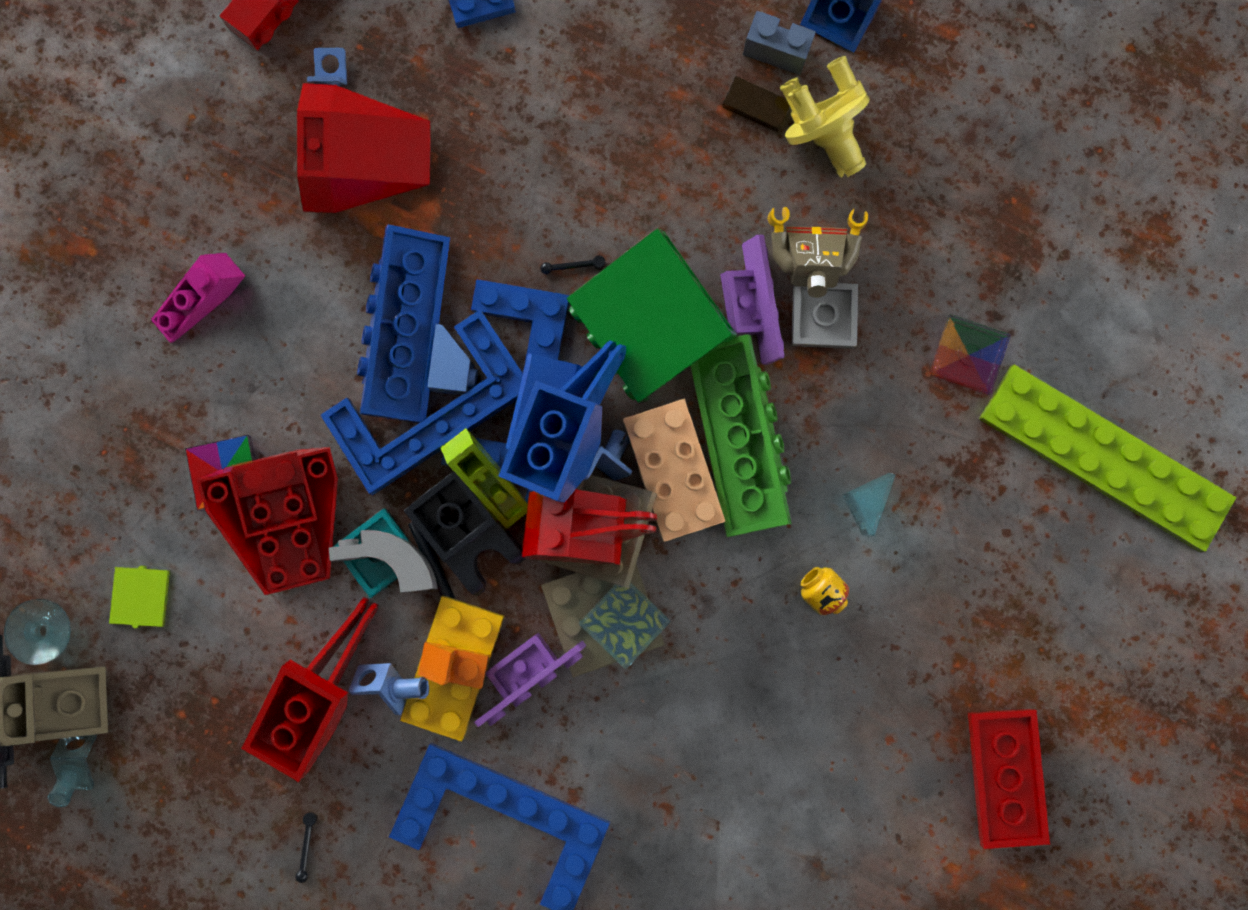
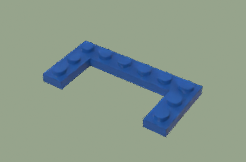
(542, 308)
(382, 466)
(450, 771)

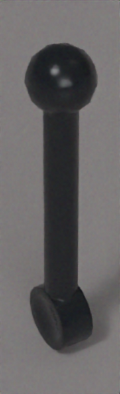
(598, 262)
(309, 819)

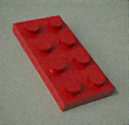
(1008, 778)

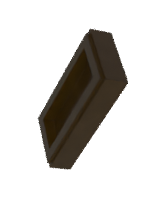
(756, 104)

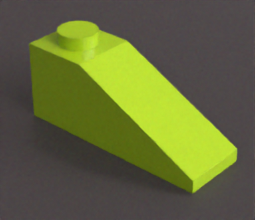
(481, 474)

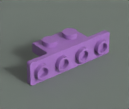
(752, 301)
(523, 669)

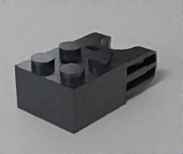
(464, 540)

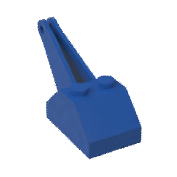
(562, 429)

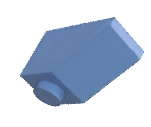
(450, 367)

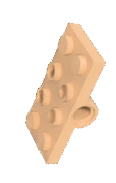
(674, 469)

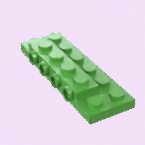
(742, 438)

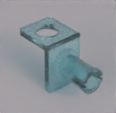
(70, 770)

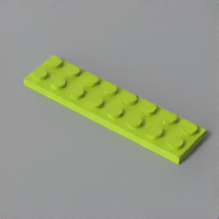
(1107, 458)

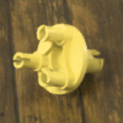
(829, 121)

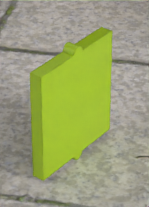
(139, 596)

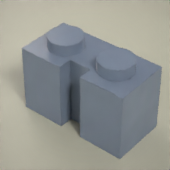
(778, 45)

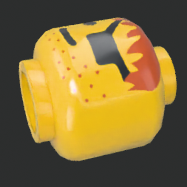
(824, 591)

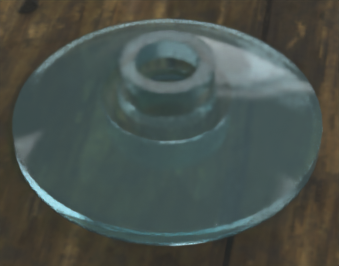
(23, 634)

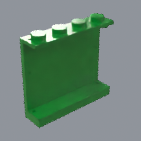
(655, 310)

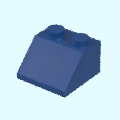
(841, 20)

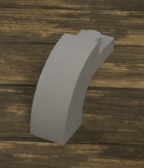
(402, 556)

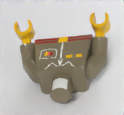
(815, 254)

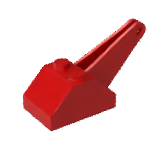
(582, 528)
(303, 706)

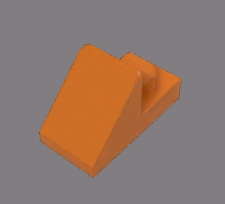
(453, 665)

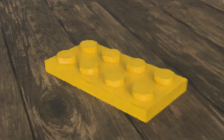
(450, 707)

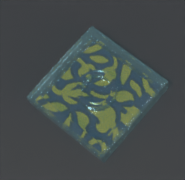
(624, 623)

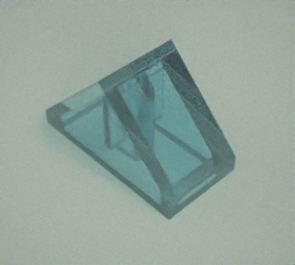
(869, 502)

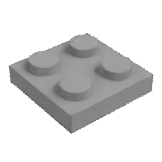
(827, 319)

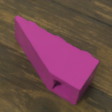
(197, 294)

